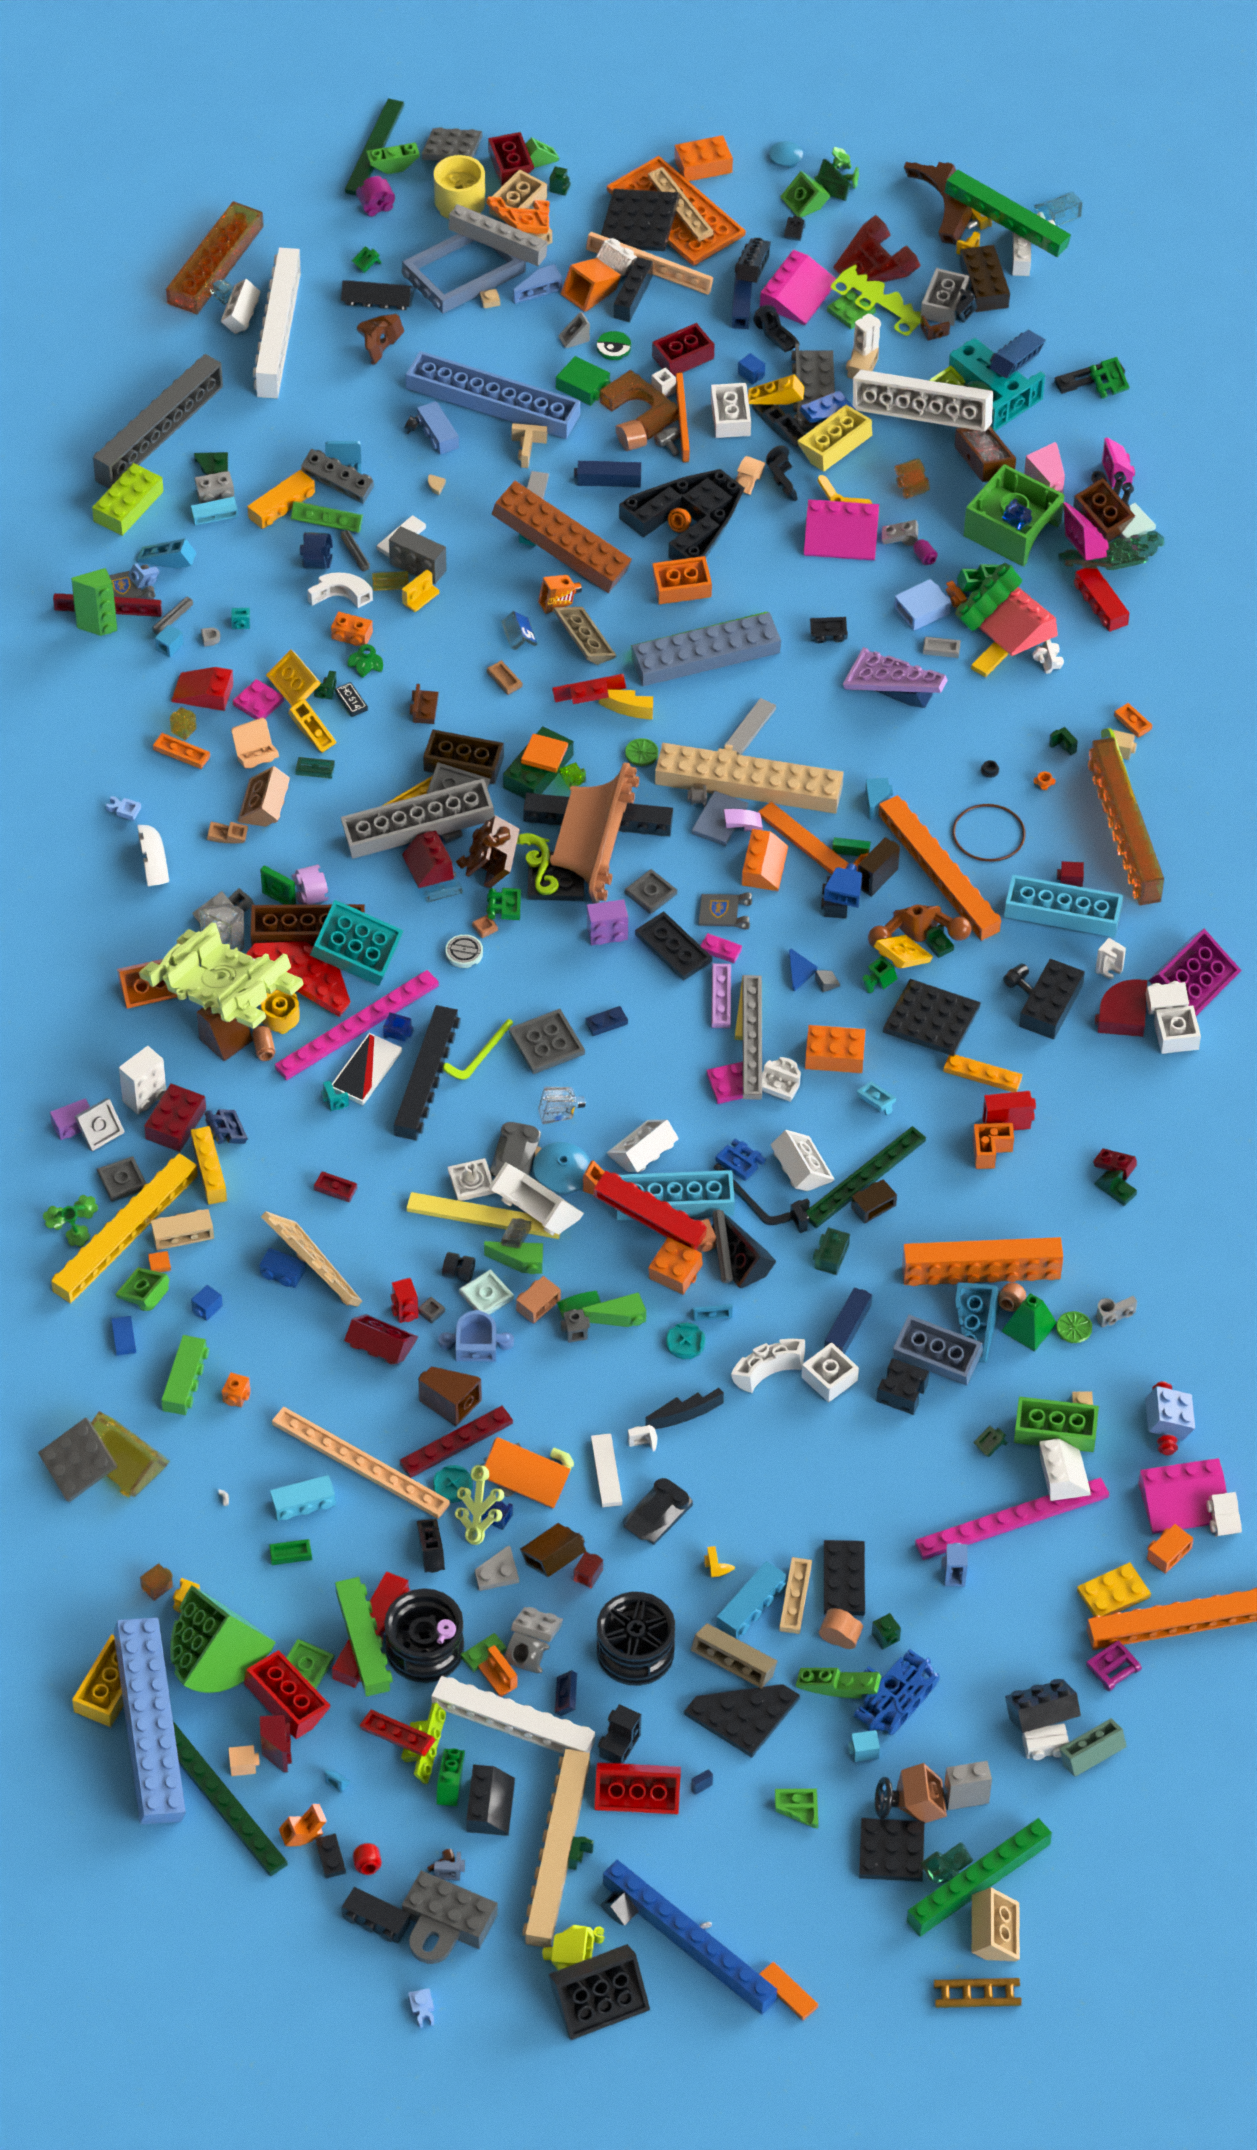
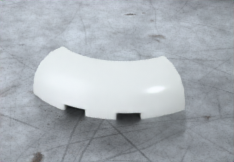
(155, 863)
(767, 1360)

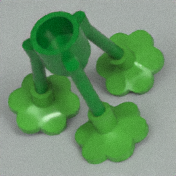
(83, 1207)

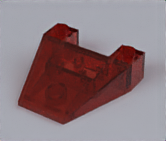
(872, 258)

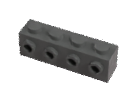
(337, 475)

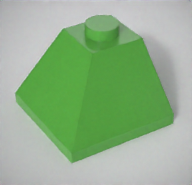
(804, 195)

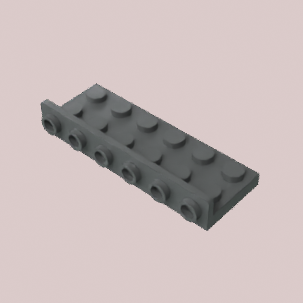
(816, 374)

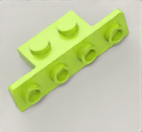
(433, 1727)

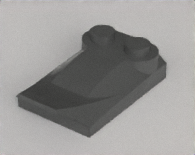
(516, 1147)

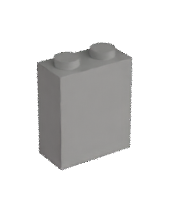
(967, 1785)

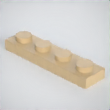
(795, 1595)

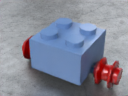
(1169, 1415)

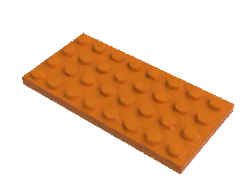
(681, 239)

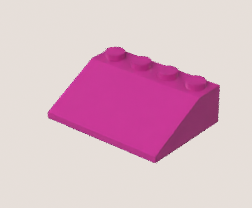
(797, 288)
(841, 529)
(1180, 1493)

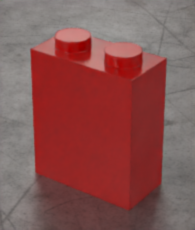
(1009, 1108)

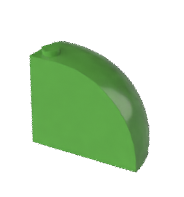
(214, 1644)

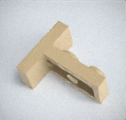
(527, 435)

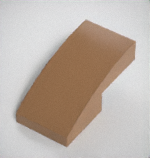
(227, 834)

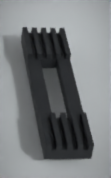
(1067, 382)

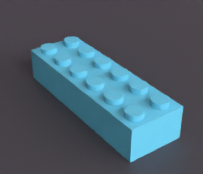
(1063, 906)
(691, 1192)

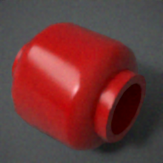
(367, 1859)

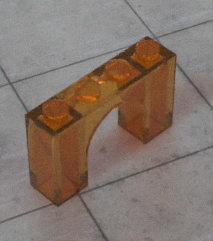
(633, 387)

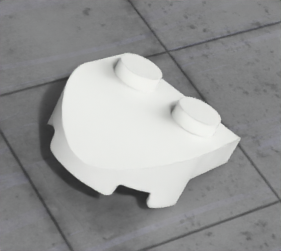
(781, 1078)

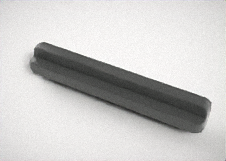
(355, 550)
(173, 615)

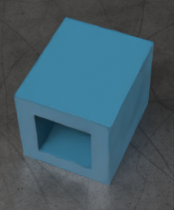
(169, 641)

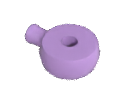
(445, 1630)

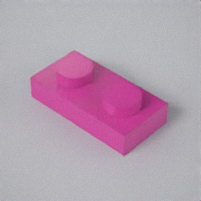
(721, 948)

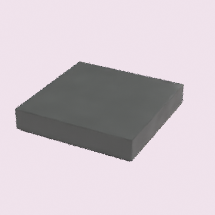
(651, 891)
(121, 1178)

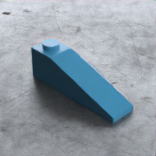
(978, 1313)

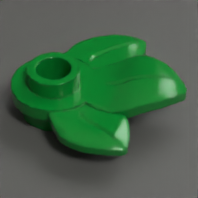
(365, 662)

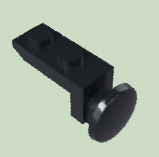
(768, 320)
(778, 463)

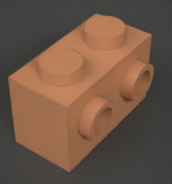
(538, 1299)

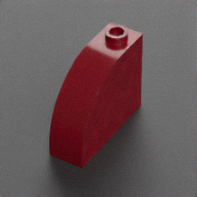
(1123, 1009)

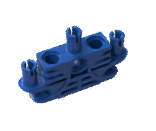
(893, 1705)

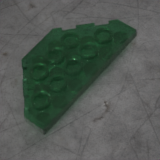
(1120, 552)

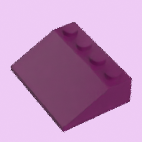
(1202, 967)

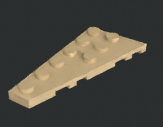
(310, 1253)

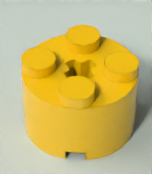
(281, 1011)

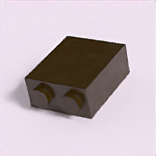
(879, 866)
(553, 1549)

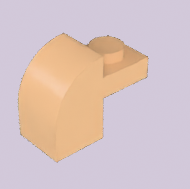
(749, 471)

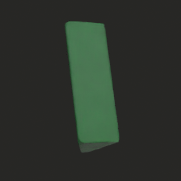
(850, 846)

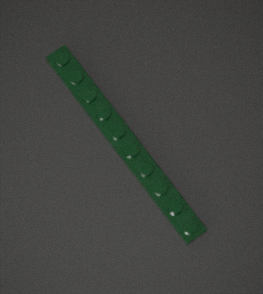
(228, 1805)

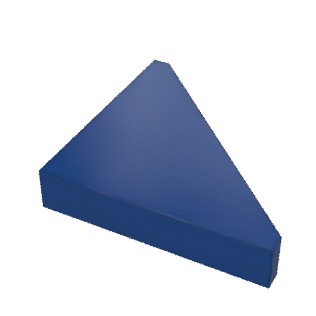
(800, 969)

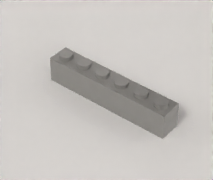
(497, 235)

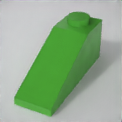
(524, 1259)
(618, 1312)

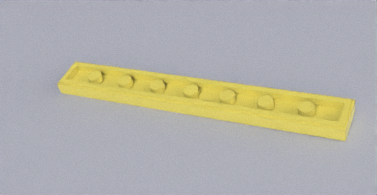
(471, 1213)

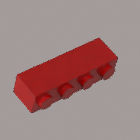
(1101, 598)

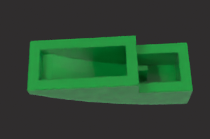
(973, 578)

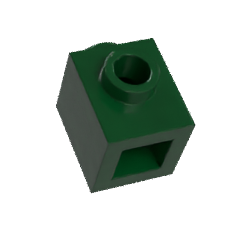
(886, 1631)

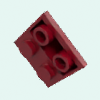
(276, 1740)

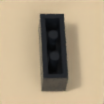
(375, 1915)

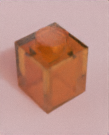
(156, 1581)

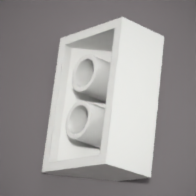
(643, 1145)
(801, 1161)
(1063, 1470)

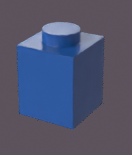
(751, 368)
(206, 1302)

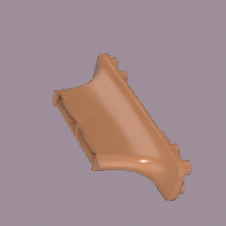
(592, 829)

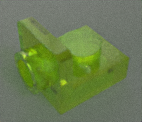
(573, 775)

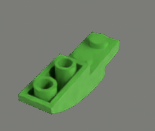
(838, 1684)

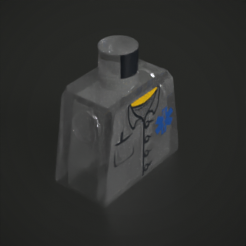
(559, 1104)

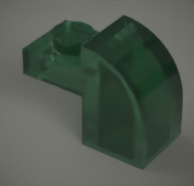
(944, 1867)

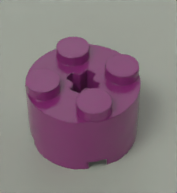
(375, 195)

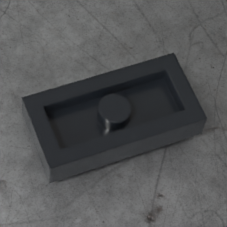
(330, 1855)

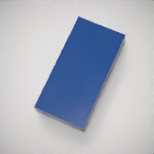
(123, 1335)

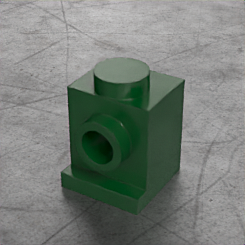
(559, 181)

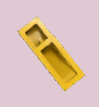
(628, 704)

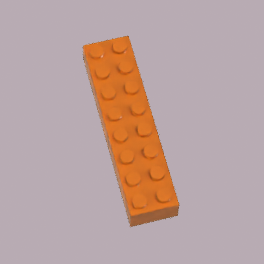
(982, 1261)

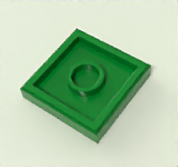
(277, 886)

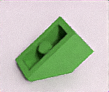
(541, 153)

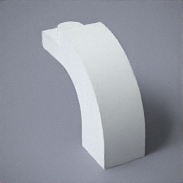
(341, 585)

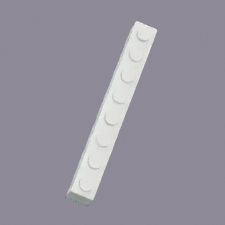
(511, 1717)

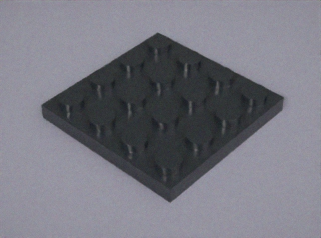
(641, 218)
(931, 1017)

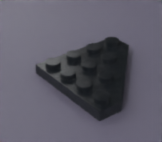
(743, 1716)

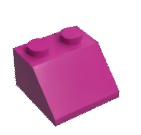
(1116, 460)

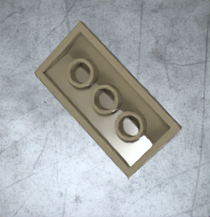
(585, 634)

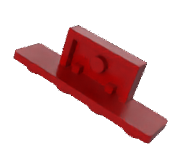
(589, 690)

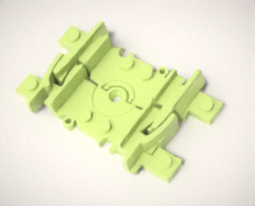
(227, 978)

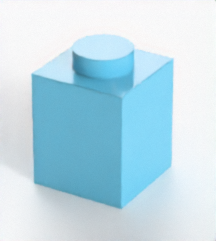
(864, 1746)

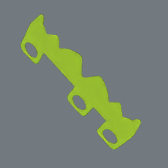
(875, 294)

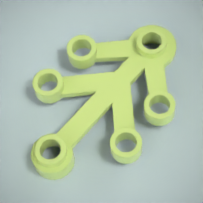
(478, 1507)

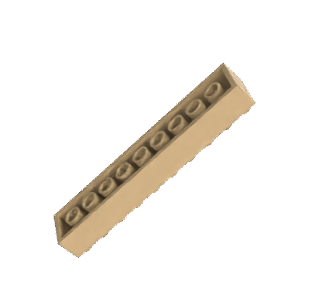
(749, 777)

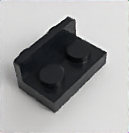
(966, 305)

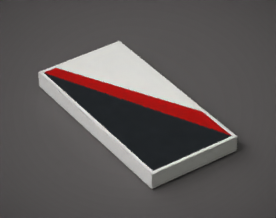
(366, 1068)

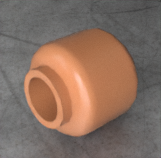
(1011, 1296)

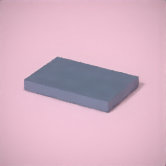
(712, 822)

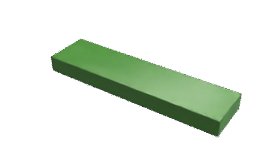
(326, 516)

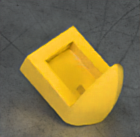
(711, 1561)

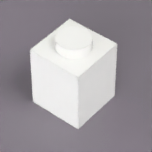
(664, 382)

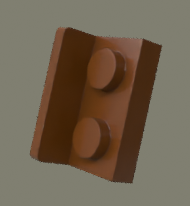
(424, 705)

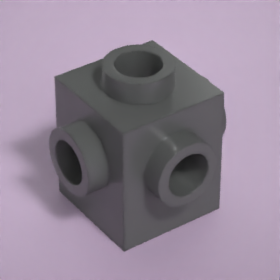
(575, 1325)

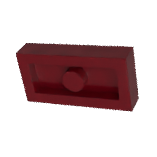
(335, 1186)

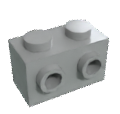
(212, 488)

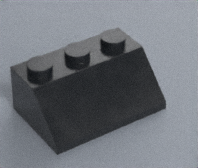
(490, 1801)

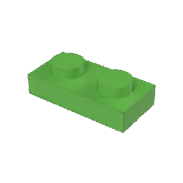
(479, 1652)

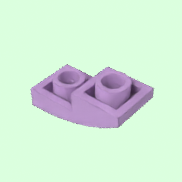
(742, 818)

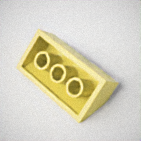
(835, 437)

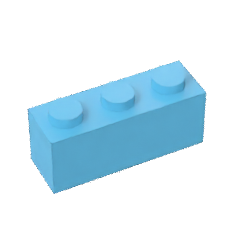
(303, 1498)

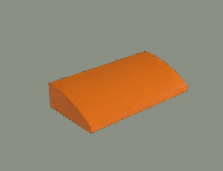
(525, 1472)

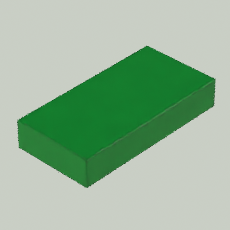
(290, 1552)

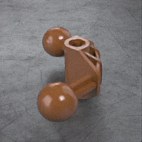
(916, 922)

